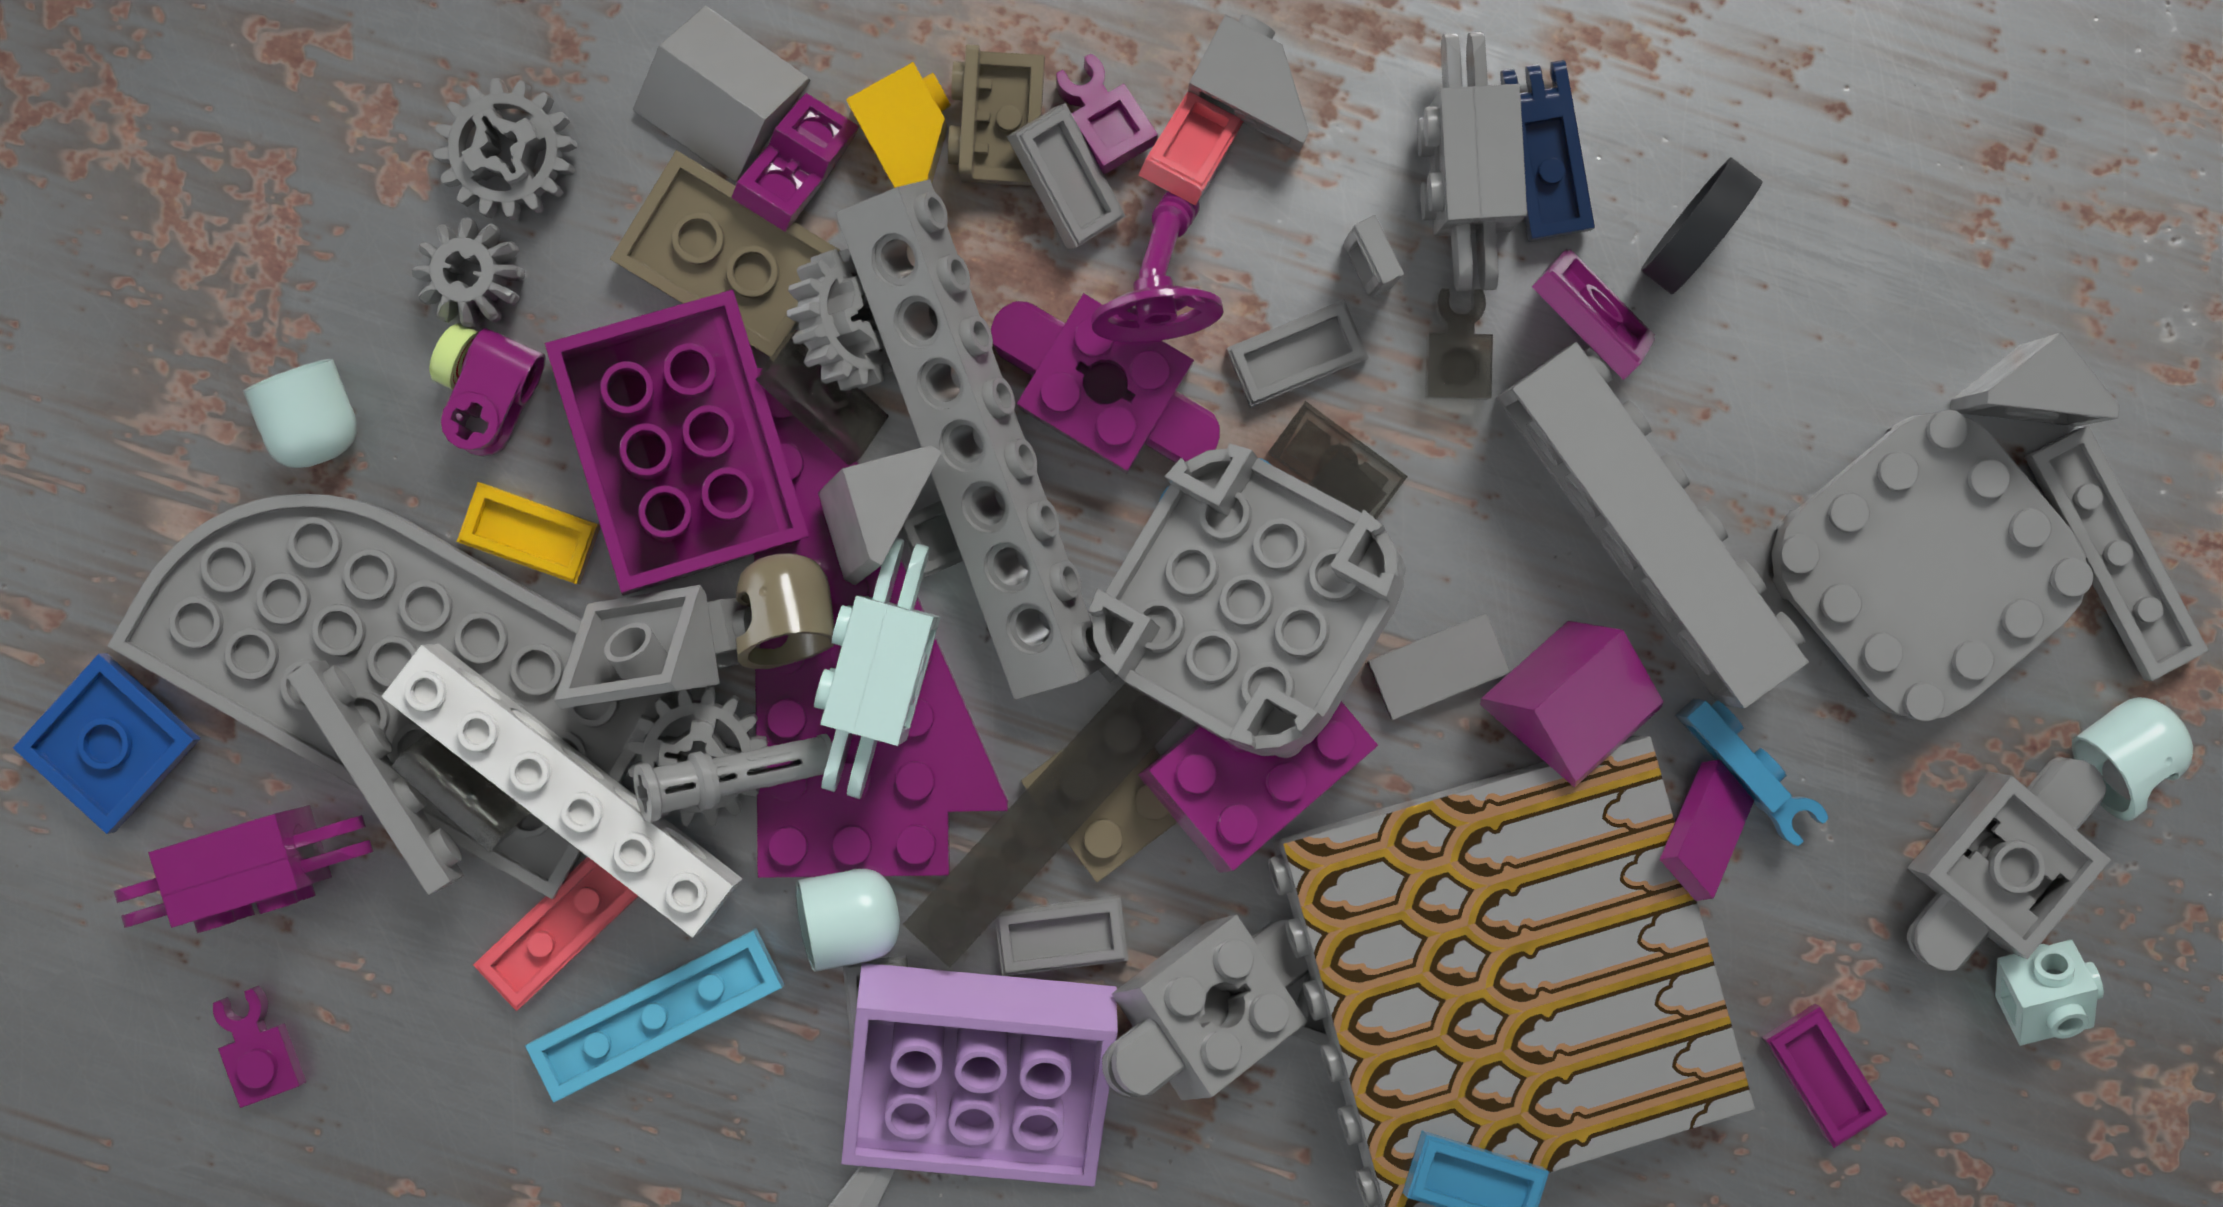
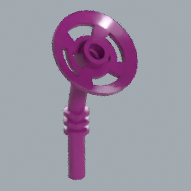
(1154, 292)

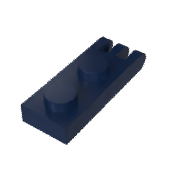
(1552, 156)

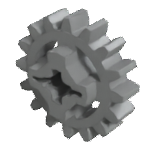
(481, 158)
(838, 322)
(703, 728)

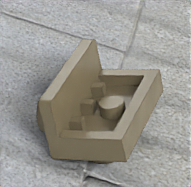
(998, 98)

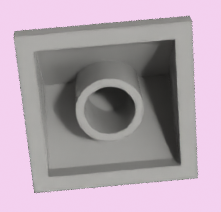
(718, 92)
(2040, 384)
(869, 506)
(640, 648)

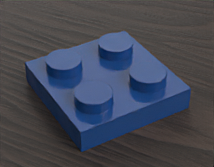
(106, 743)

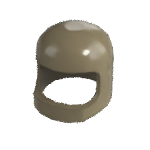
(785, 598)

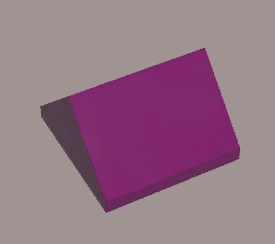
(1576, 698)

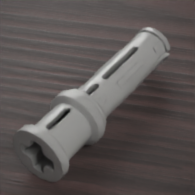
(704, 787)

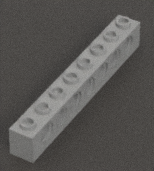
(945, 419)

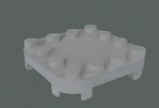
(1930, 565)
(1248, 601)

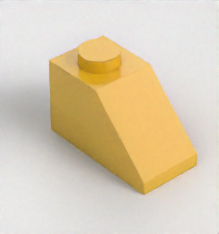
(904, 123)

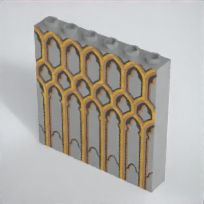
(1511, 971)

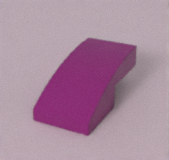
(795, 162)

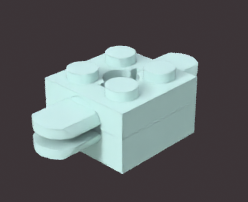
(877, 669)

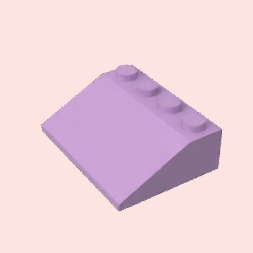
(978, 1074)

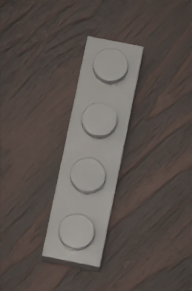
(2118, 552)
(364, 753)

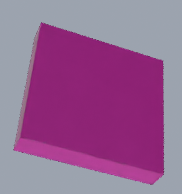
(1595, 313)

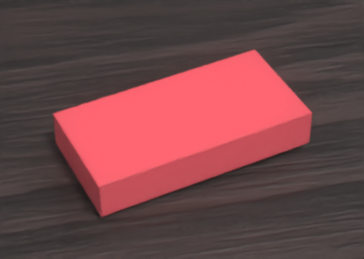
(1191, 148)

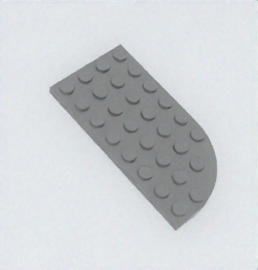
(363, 591)

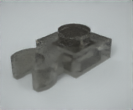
(1459, 359)

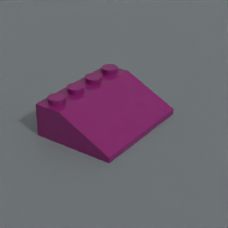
(676, 441)

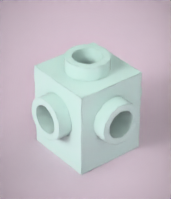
(2048, 992)

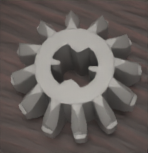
(444, 267)

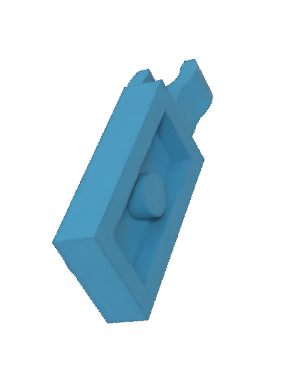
(1757, 772)

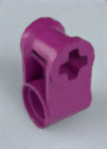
(492, 386)

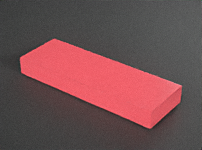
(554, 933)

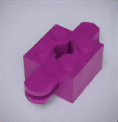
(1103, 390)
(226, 871)

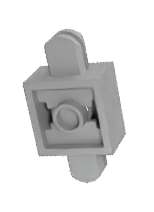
(1474, 161)
(2008, 864)
(1206, 1011)

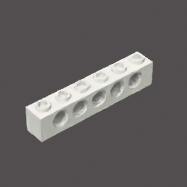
(561, 787)

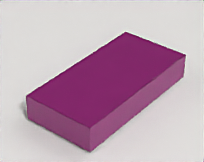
(1707, 830)
(1824, 1075)

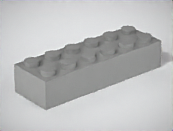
(1653, 527)

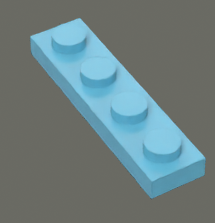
(654, 1015)

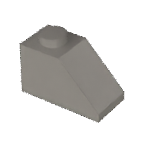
(1252, 80)

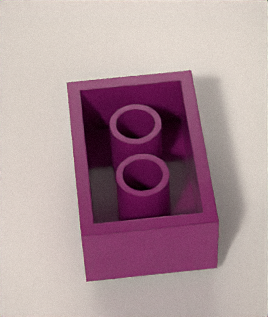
(1239, 799)

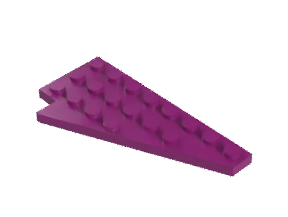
(910, 787)

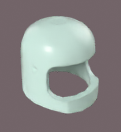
(303, 414)
(2143, 743)
(846, 918)

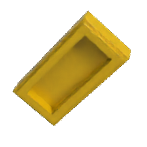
(528, 533)

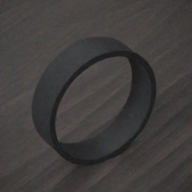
(1701, 226)

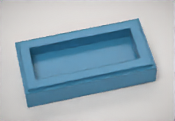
(1468, 1176)

